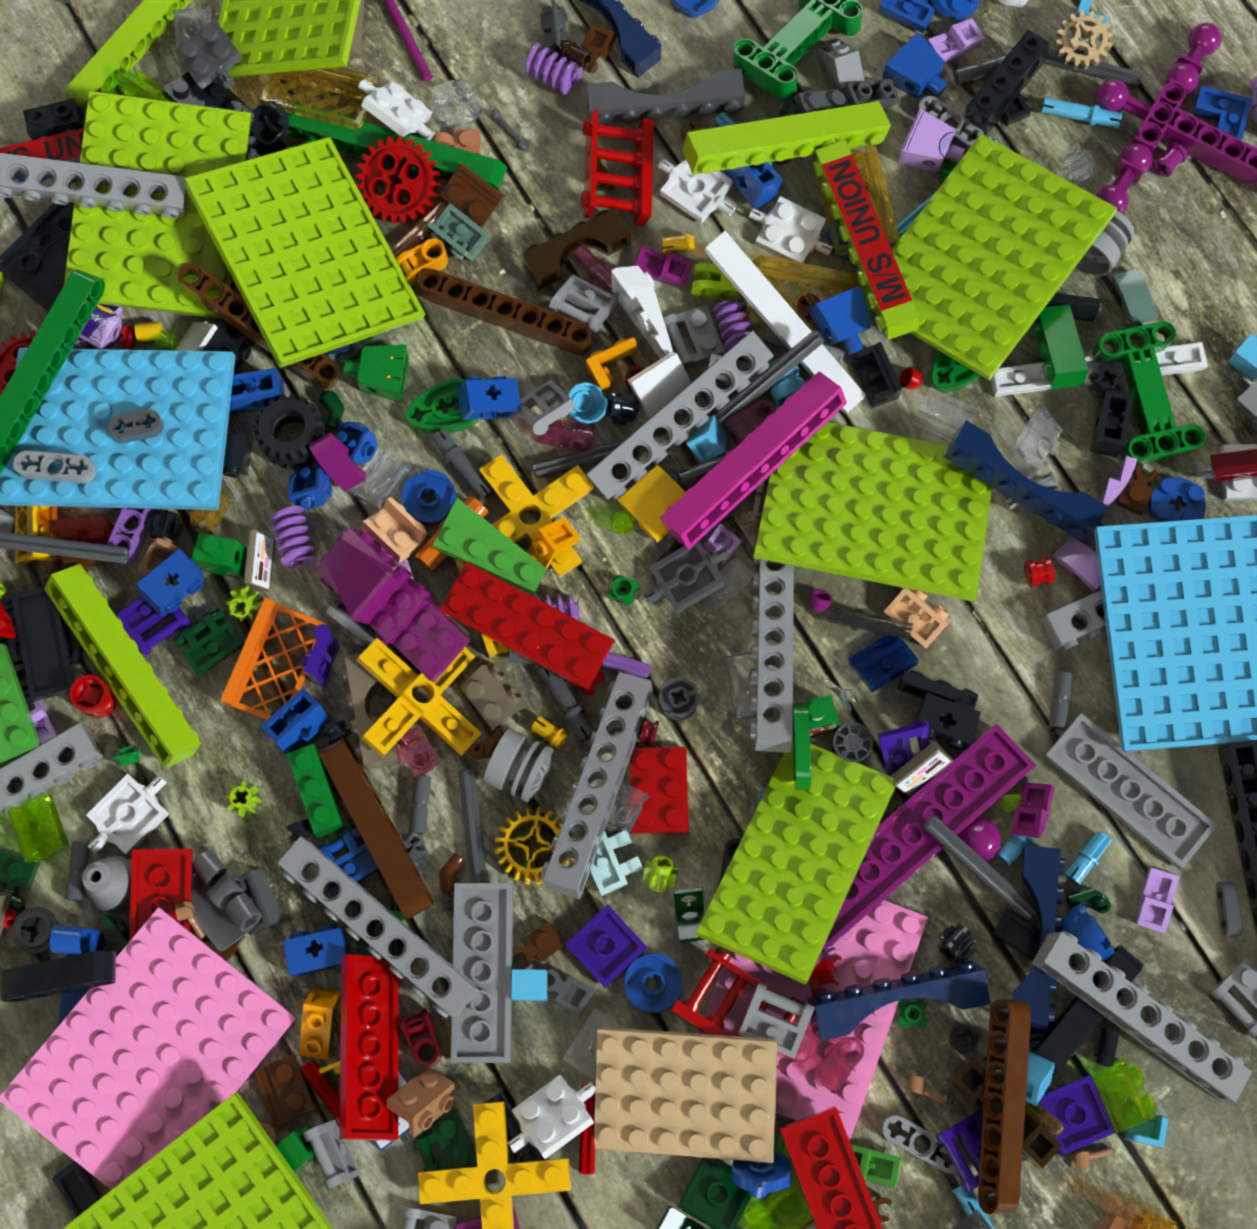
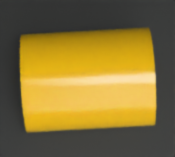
(148, 331)

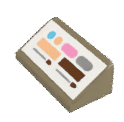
(259, 561)
(921, 768)

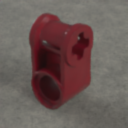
(420, 1036)

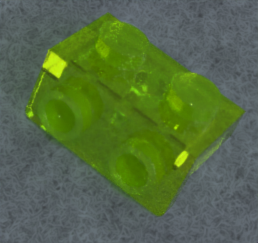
(139, 85)
(38, 829)
(1125, 1096)
(780, 1211)

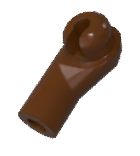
(485, 748)
(447, 874)

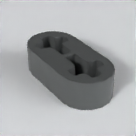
(136, 426)
(1229, 909)

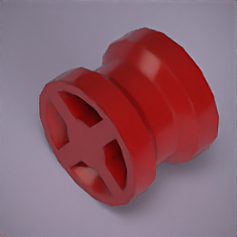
(1039, 572)

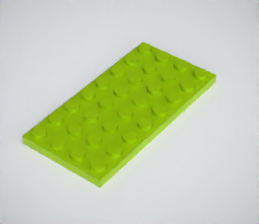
(797, 863)

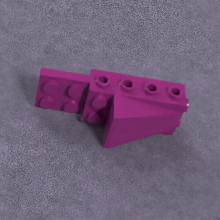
(391, 602)

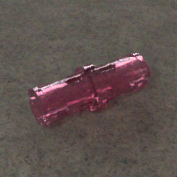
(595, 266)

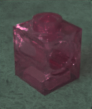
(416, 741)

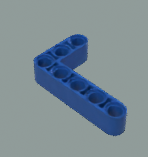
(71, 942)

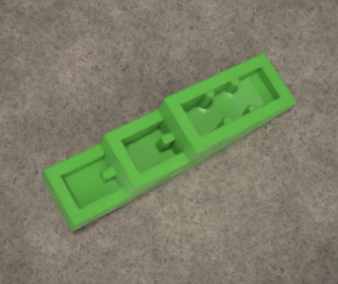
(874, 1165)

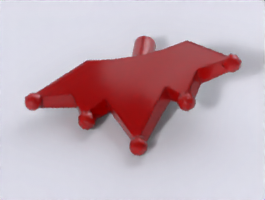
(822, 975)

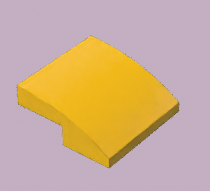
(650, 500)

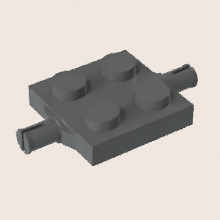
(209, 54)
(687, 576)

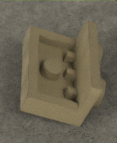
(493, 695)

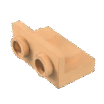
(396, 530)
(914, 608)

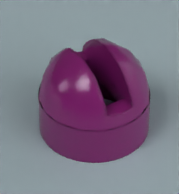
(819, 600)

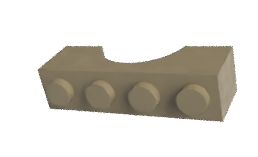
(362, 688)

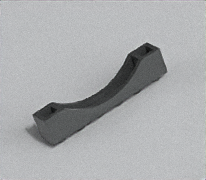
(717, 93)

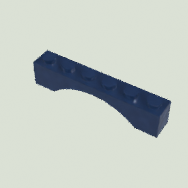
(637, 46)
(978, 455)
(1041, 876)
(840, 1012)

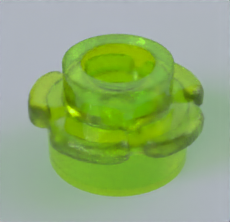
(166, 341)
(622, 523)
(1008, 803)

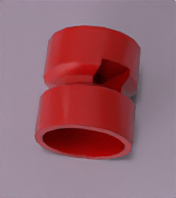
(93, 696)

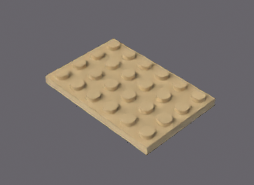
(686, 1094)

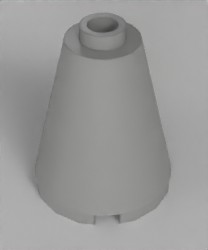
(109, 883)

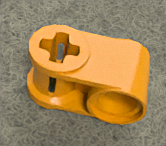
(420, 259)

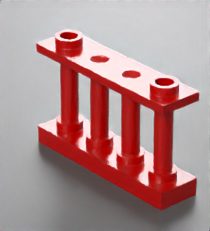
(641, 159)
(714, 1024)

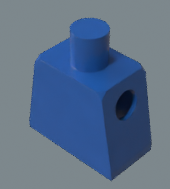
(916, 68)
(842, 318)

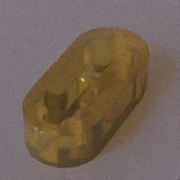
(214, 517)

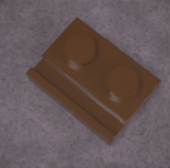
(472, 195)
(285, 1090)

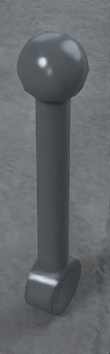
(523, 144)

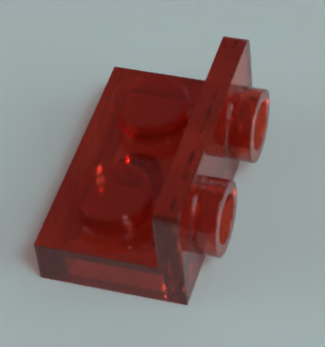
(84, 529)

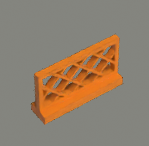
(251, 652)

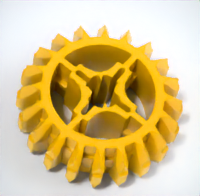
(520, 842)

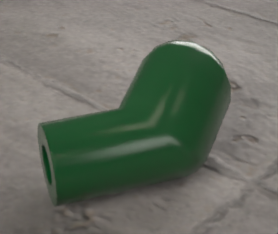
(335, 406)
(1091, 898)

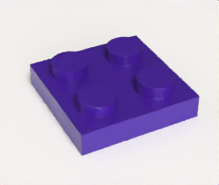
(606, 946)
(1081, 1113)

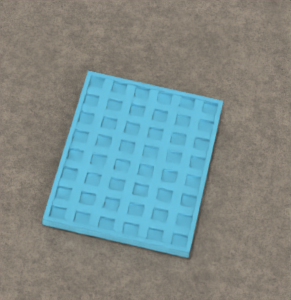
(162, 472)
(1181, 630)

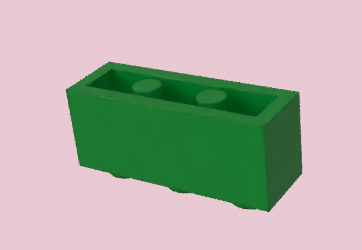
(1060, 347)
(316, 791)

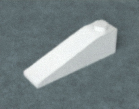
(641, 305)

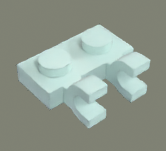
(606, 869)

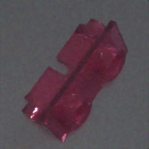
(576, 437)

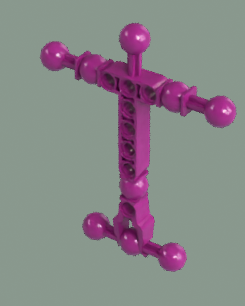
(1179, 82)

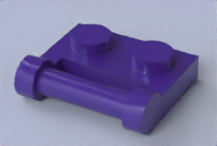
(141, 616)
(321, 658)
(896, 744)
(970, 1135)

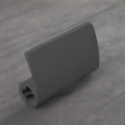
(221, 901)

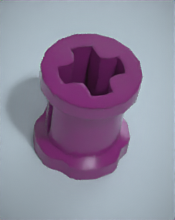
(1169, 159)

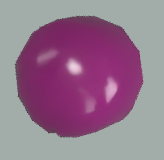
(982, 838)

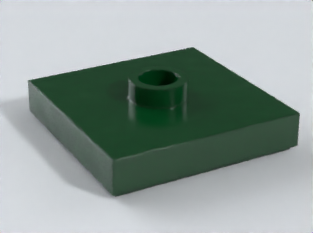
(713, 1195)

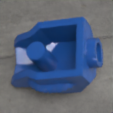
(359, 441)
(309, 487)

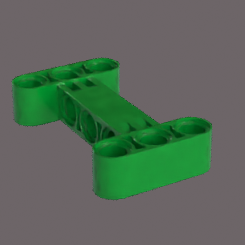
(773, 64)
(1149, 392)

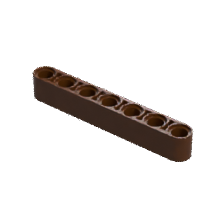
(496, 302)
(244, 321)
(376, 828)
(1004, 1106)

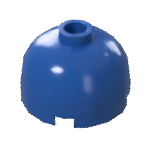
(1087, 931)

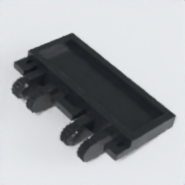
(39, 644)

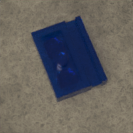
(883, 661)

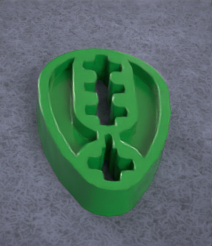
(959, 374)
(429, 404)
(801, 749)

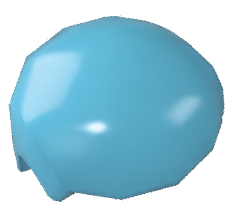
(589, 403)

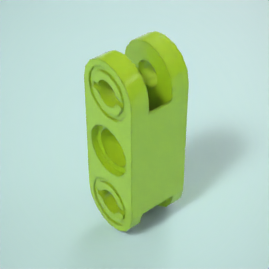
(714, 284)

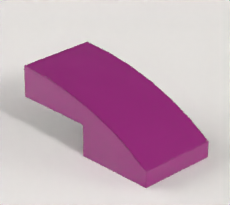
(664, 268)
(334, 460)
(1033, 815)

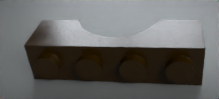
(604, 232)
(1038, 1143)

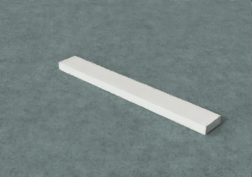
(778, 313)
(1030, 377)

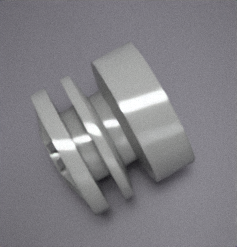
(1108, 247)
(518, 765)

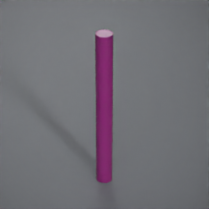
(408, 40)

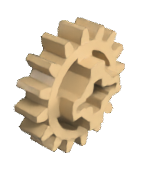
(1088, 50)

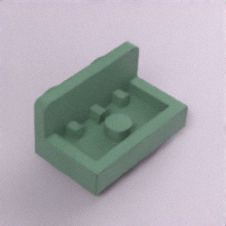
(460, 232)

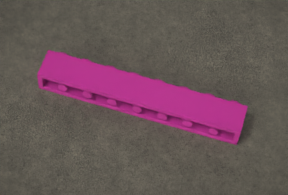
(753, 460)

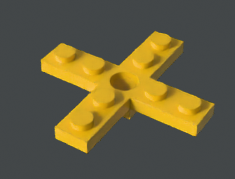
(547, 502)
(406, 710)
(492, 1153)

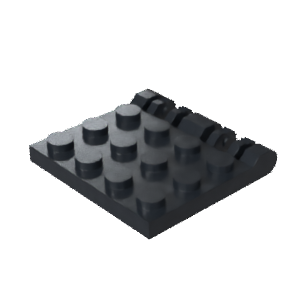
(40, 256)

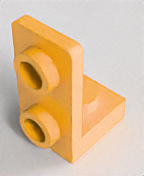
(598, 361)
(552, 540)
(317, 1022)

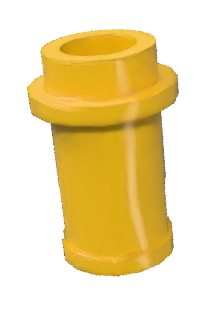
(678, 243)
(549, 732)

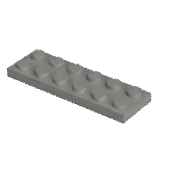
(1131, 791)
(486, 959)

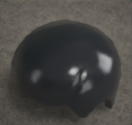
(269, 122)

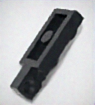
(917, 685)

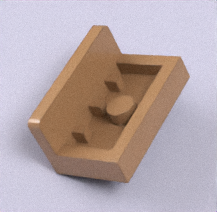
(423, 1100)

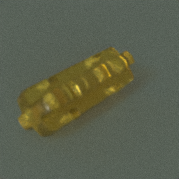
(1045, 1118)

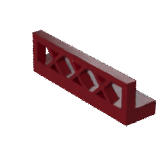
(1234, 466)

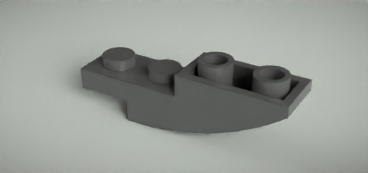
(852, 94)

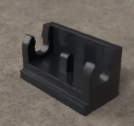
(876, 375)

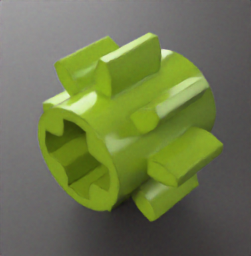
(237, 606)
(250, 797)
(660, 874)

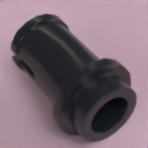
(1107, 1047)

